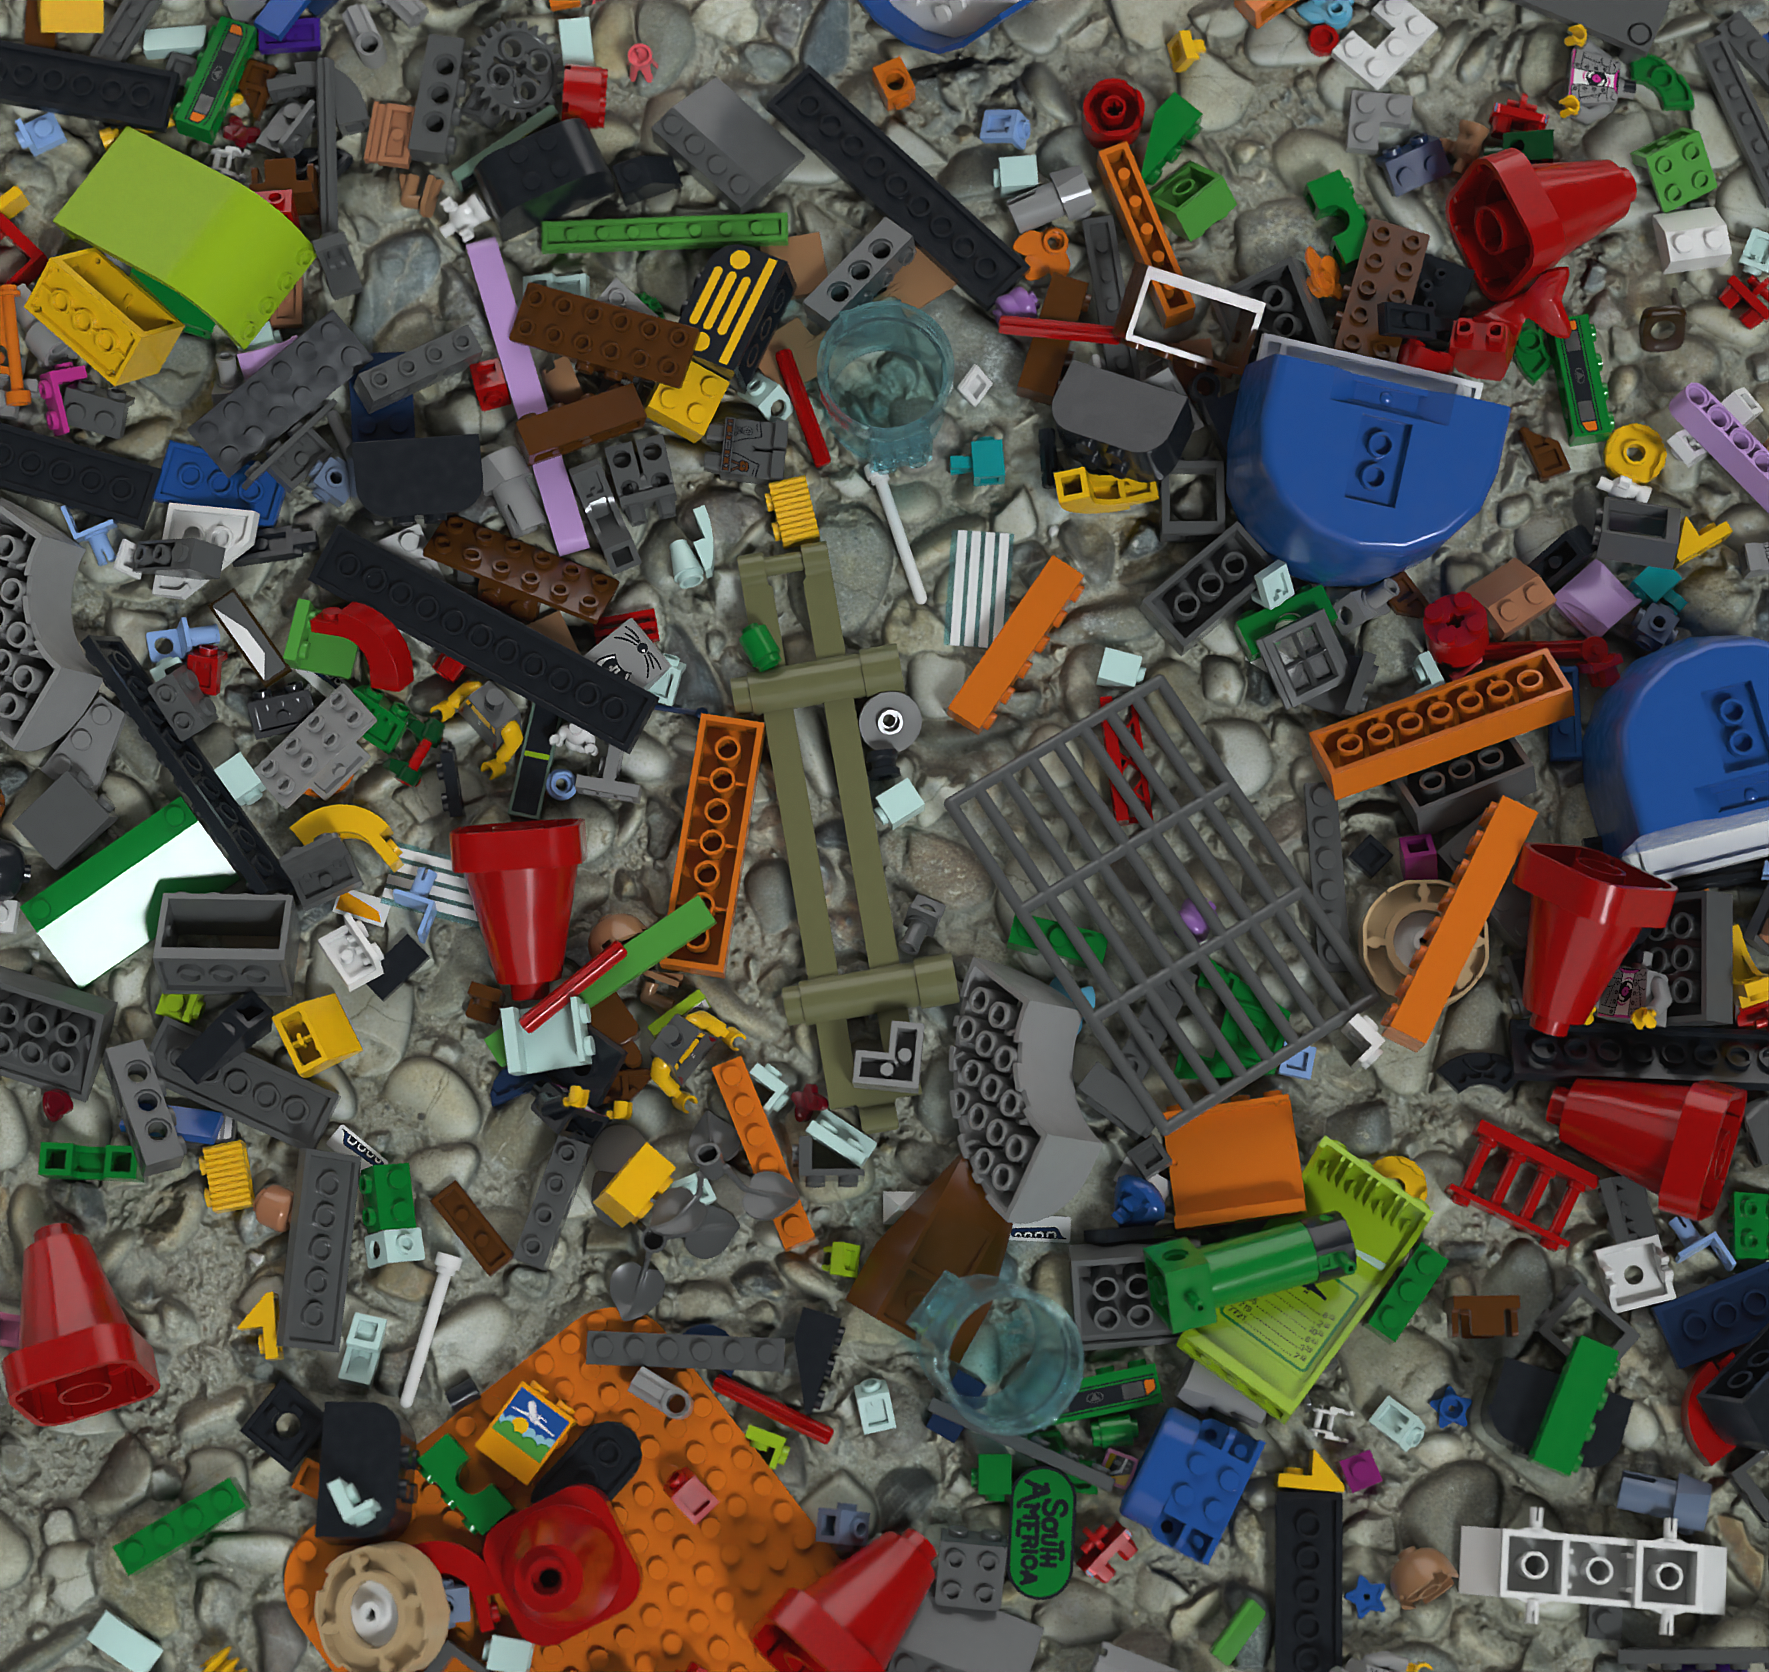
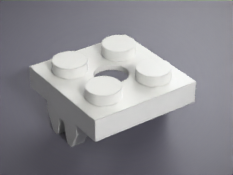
(1650, 1258)

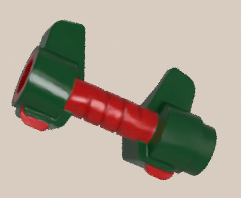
(427, 736)

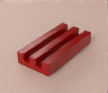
(622, 618)

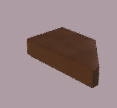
(254, 86)
(1544, 455)
(1410, 600)
(628, 1085)

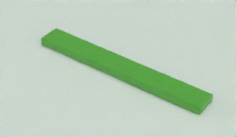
(664, 233)
(643, 953)

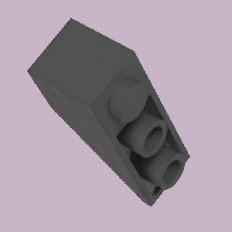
(179, 558)

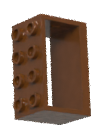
(1241, 338)

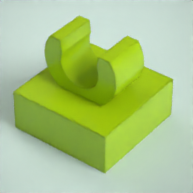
(843, 1259)

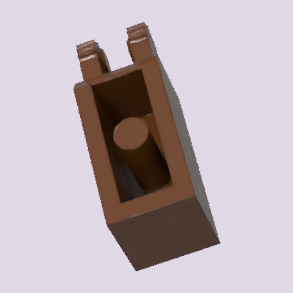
(618, 1024)

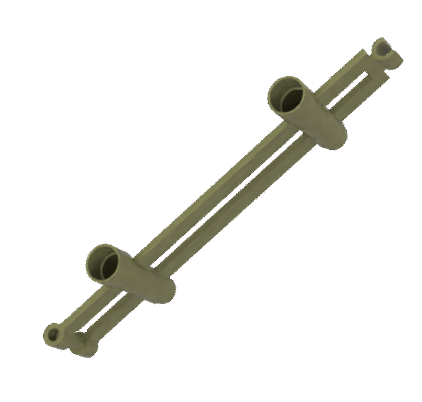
(835, 682)

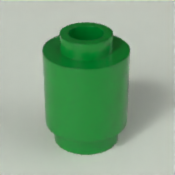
(760, 647)
(1114, 1430)

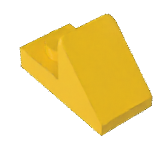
(1693, 545)
(266, 1317)
(1319, 1476)

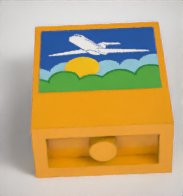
(526, 1431)

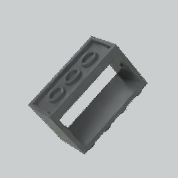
(227, 969)

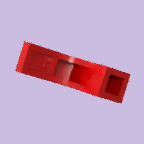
(377, 638)
(1695, 1423)
(472, 1570)

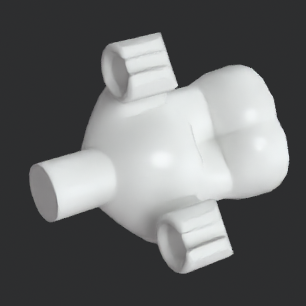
(464, 216)
(1624, 489)
(575, 739)

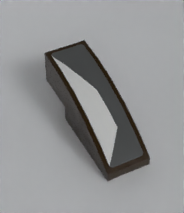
(250, 638)

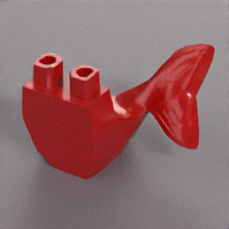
(1487, 341)

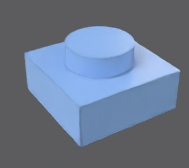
(1299, 1065)

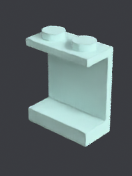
(554, 1045)

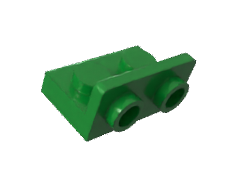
(390, 718)

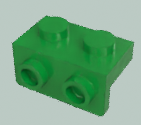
(387, 1197)

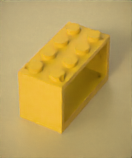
(104, 316)

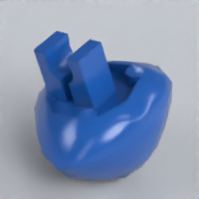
(1137, 1202)

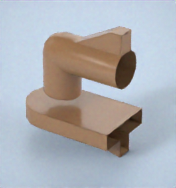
(424, 203)
(648, 994)

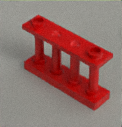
(1547, 1167)

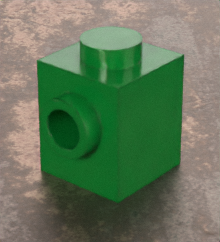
(993, 1476)

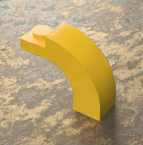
(1095, 494)
(350, 823)
(1749, 983)

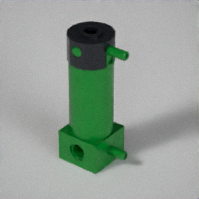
(1194, 1281)

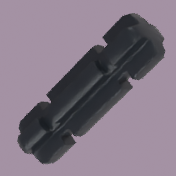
(1048, 457)

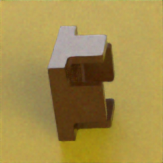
(282, 175)
(1482, 1316)

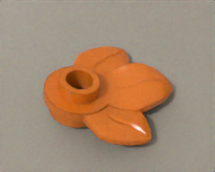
(1040, 255)
(1323, 276)

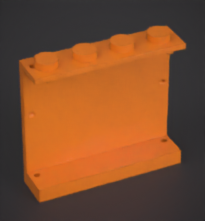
(1236, 1163)

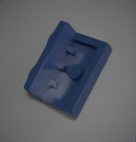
(1414, 163)

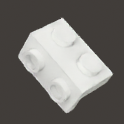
(352, 954)
(1364, 1035)

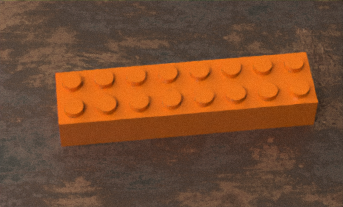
(1441, 723)
(715, 836)
(1459, 923)

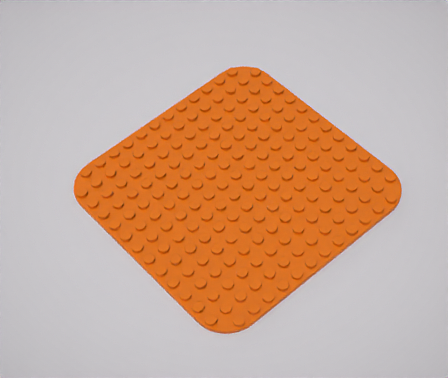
(700, 1580)

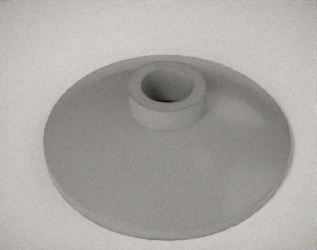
(897, 734)

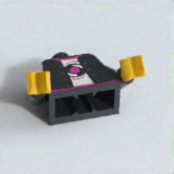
(570, 1113)

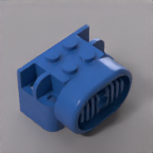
(1190, 1482)

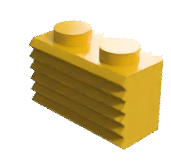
(793, 512)
(227, 1177)

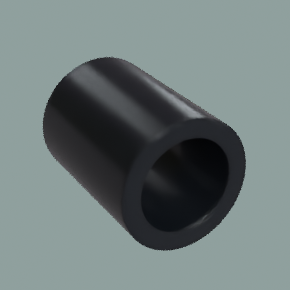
(463, 1394)

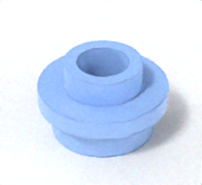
(569, 779)

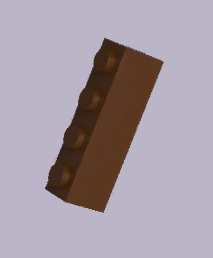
(1048, 356)
(580, 423)

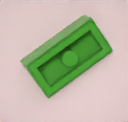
(1237, 1631)

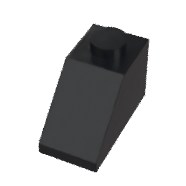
(645, 178)
(1564, 555)

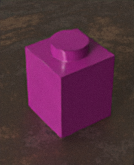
(1418, 857)
(1358, 1471)

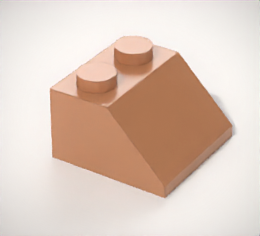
(1512, 598)

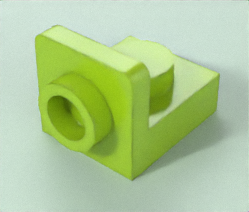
(182, 1007)
(763, 1440)

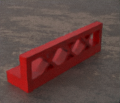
(1111, 745)

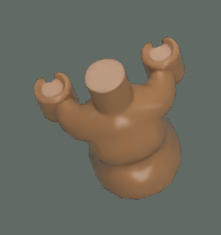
(1467, 145)

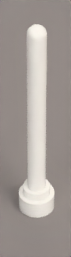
(898, 533)
(446, 1267)

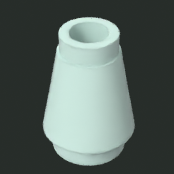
(685, 565)

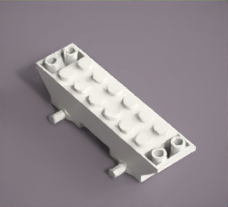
(1593, 1570)

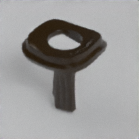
(1653, 315)

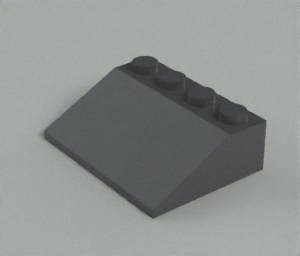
(726, 146)
(1289, 308)
(1464, 786)
(1696, 958)
(52, 1033)
(1113, 1295)
(965, 1641)

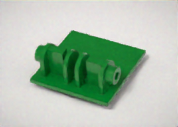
(1750, 1225)

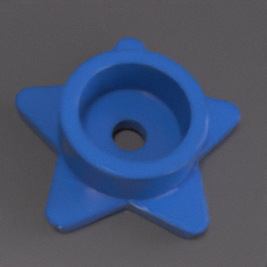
(1460, 1406)
(1357, 1597)

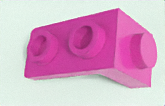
(50, 391)

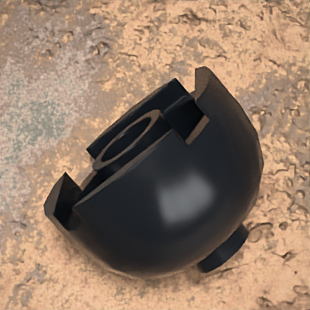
(12, 870)

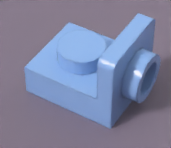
(1005, 127)
(40, 134)

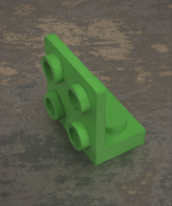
(1677, 167)
(317, 651)

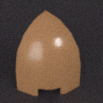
(562, 382)

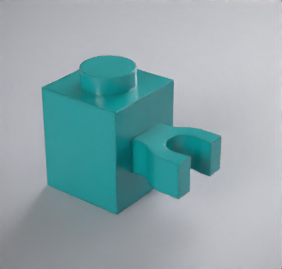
(984, 463)
(1657, 585)

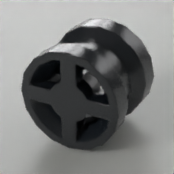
(883, 764)

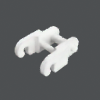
(229, 153)
(1332, 1411)

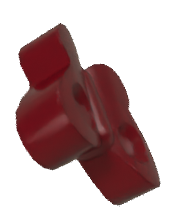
(239, 133)
(807, 1102)

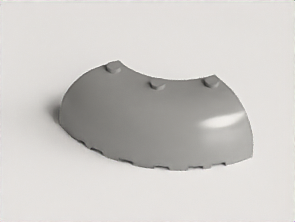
(42, 667)
(1019, 1092)

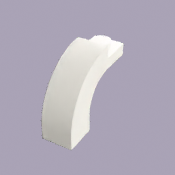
(1738, 403)

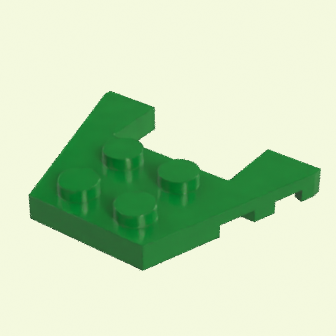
(1233, 1033)

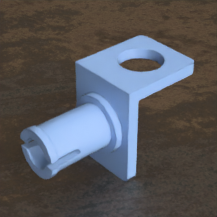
(95, 535)
(183, 639)
(418, 900)
(1694, 1242)

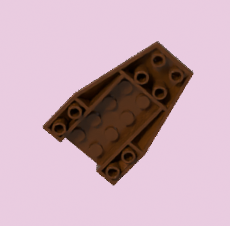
(941, 1231)

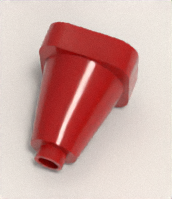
(1527, 216)
(522, 895)
(1581, 927)
(1656, 1135)
(73, 1337)
(587, 1547)
(852, 1612)

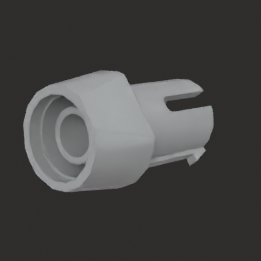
(1064, 195)
(39, 339)
(506, 480)
(1205, 1390)

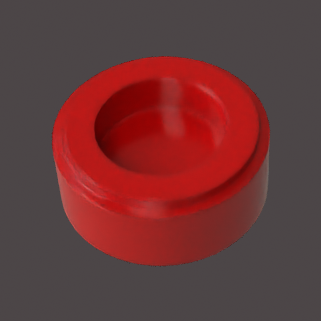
(1322, 40)

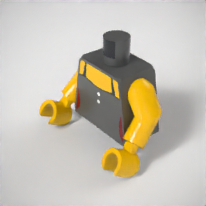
(491, 716)
(682, 1048)

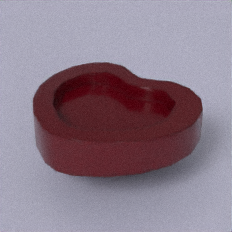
(56, 1104)

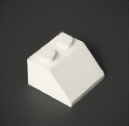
(1691, 240)

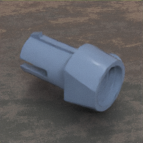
(1665, 1498)

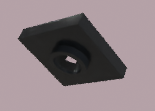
(604, 1069)
(263, 1431)

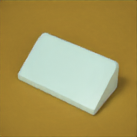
(182, 40)

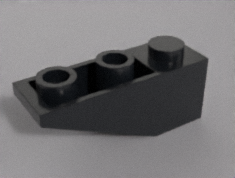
(227, 1037)
(813, 1346)

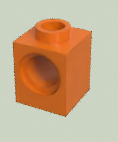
(894, 72)

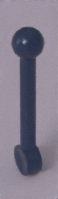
(697, 713)

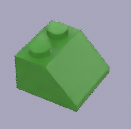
(1192, 200)

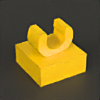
(1184, 50)

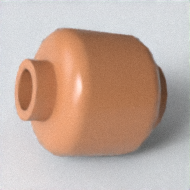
(274, 1207)

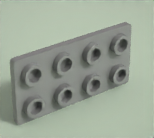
(320, 750)

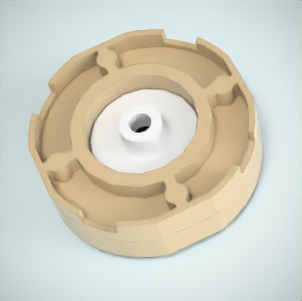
(1394, 931)
(382, 1609)

